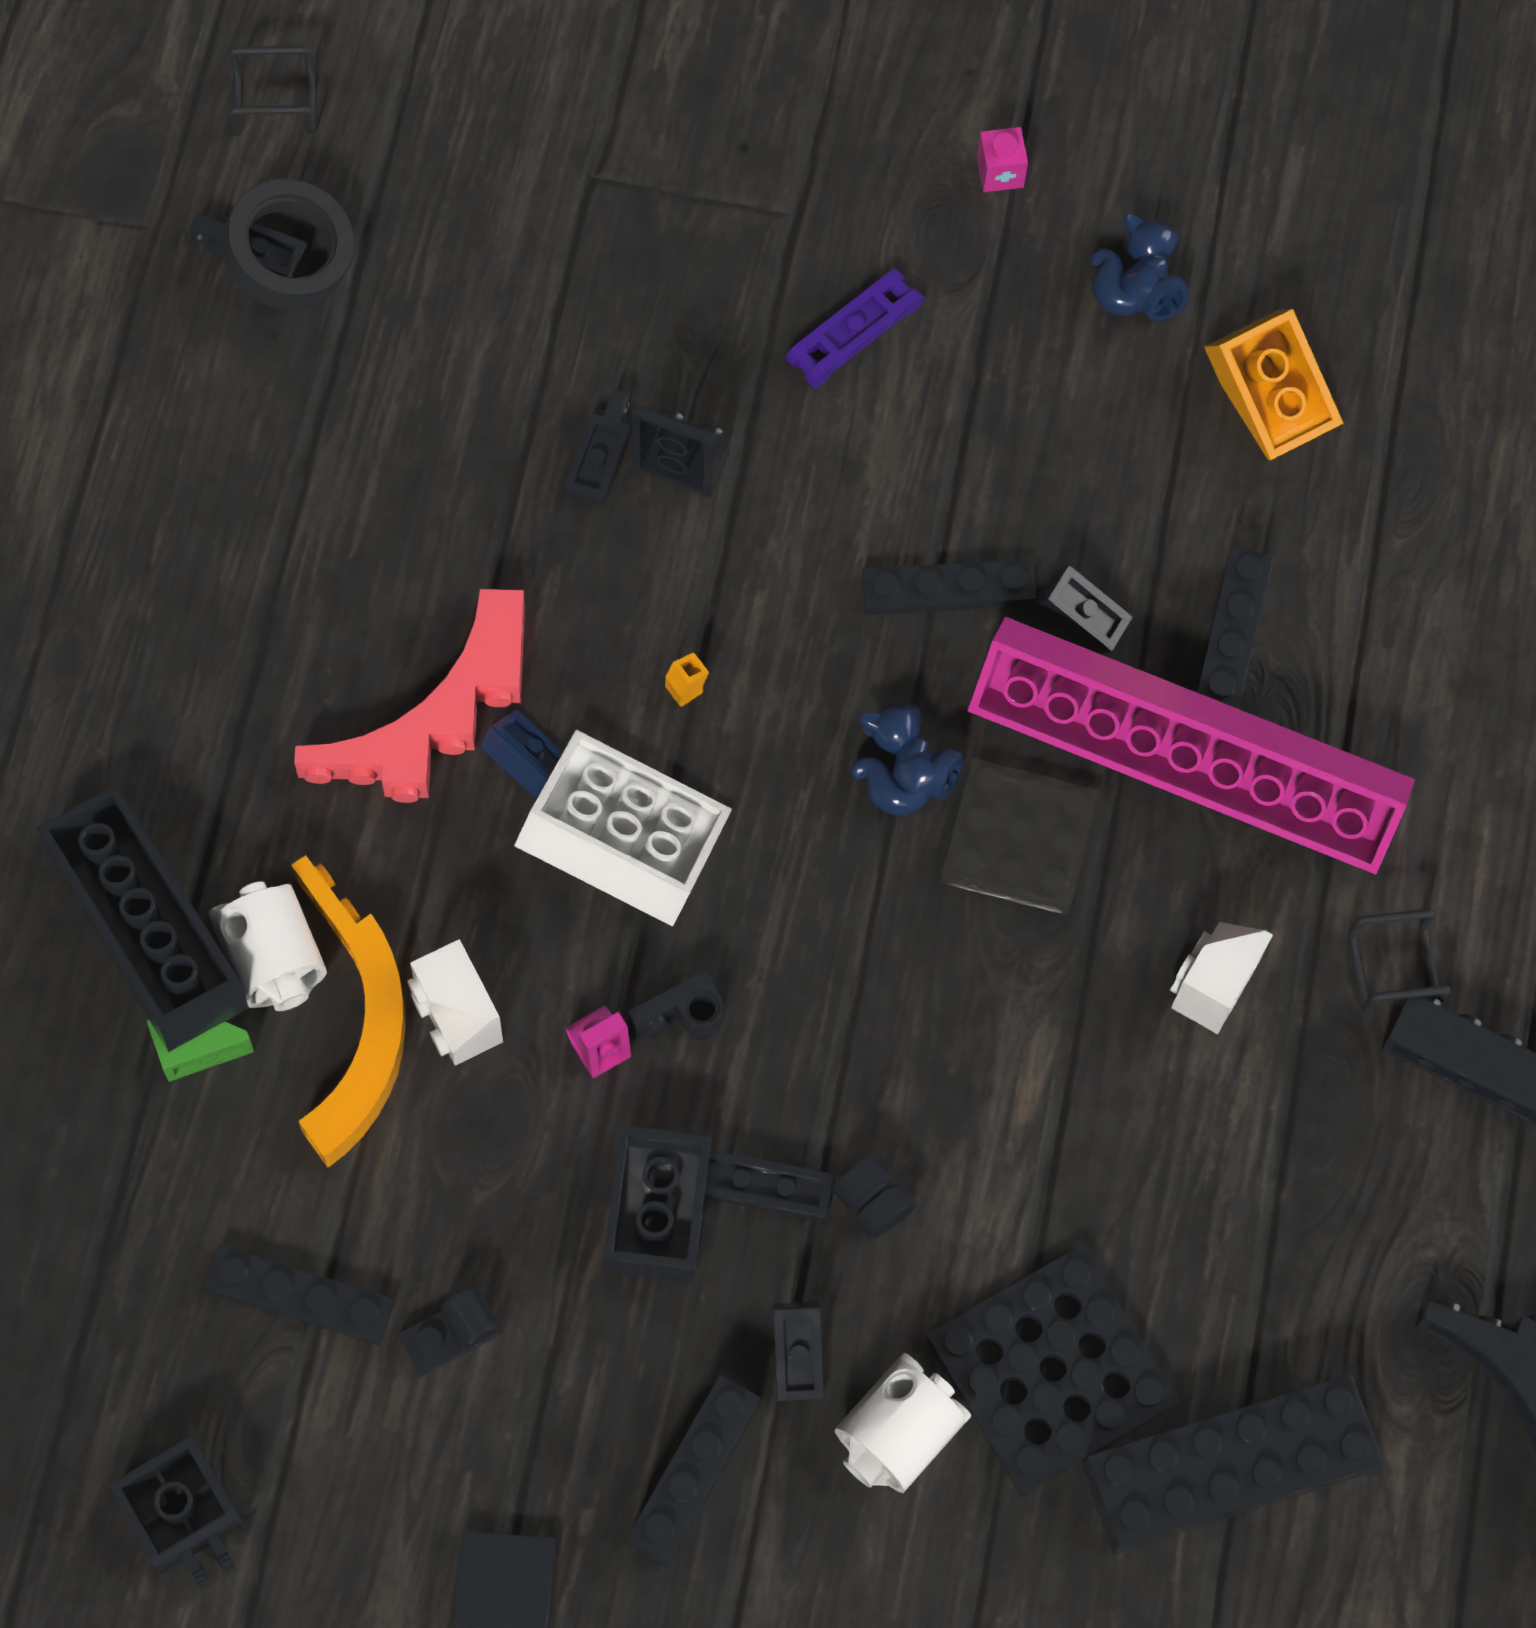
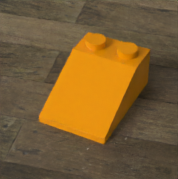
(1274, 382)

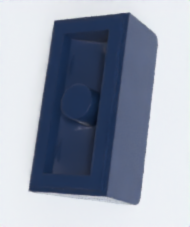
(522, 751)

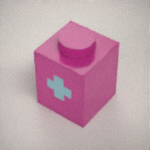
(1002, 159)

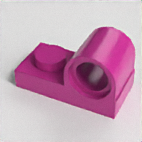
(600, 1040)

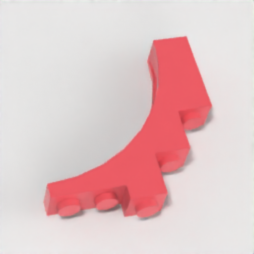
(444, 721)

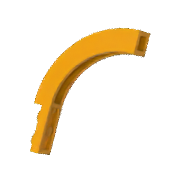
(372, 1074)

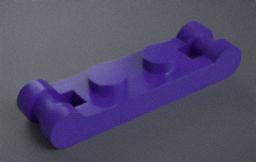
(854, 327)

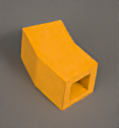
(686, 679)

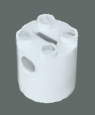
(269, 946)
(900, 1426)

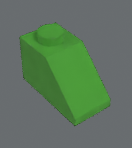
(205, 1051)

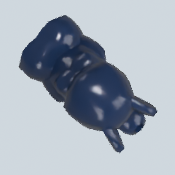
(1145, 284)
(917, 769)

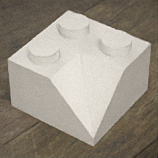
(1215, 979)
(456, 1001)

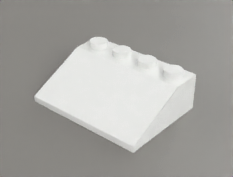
(623, 827)

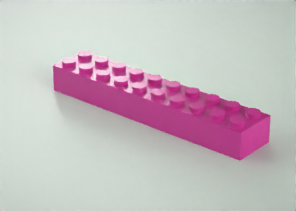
(1191, 745)

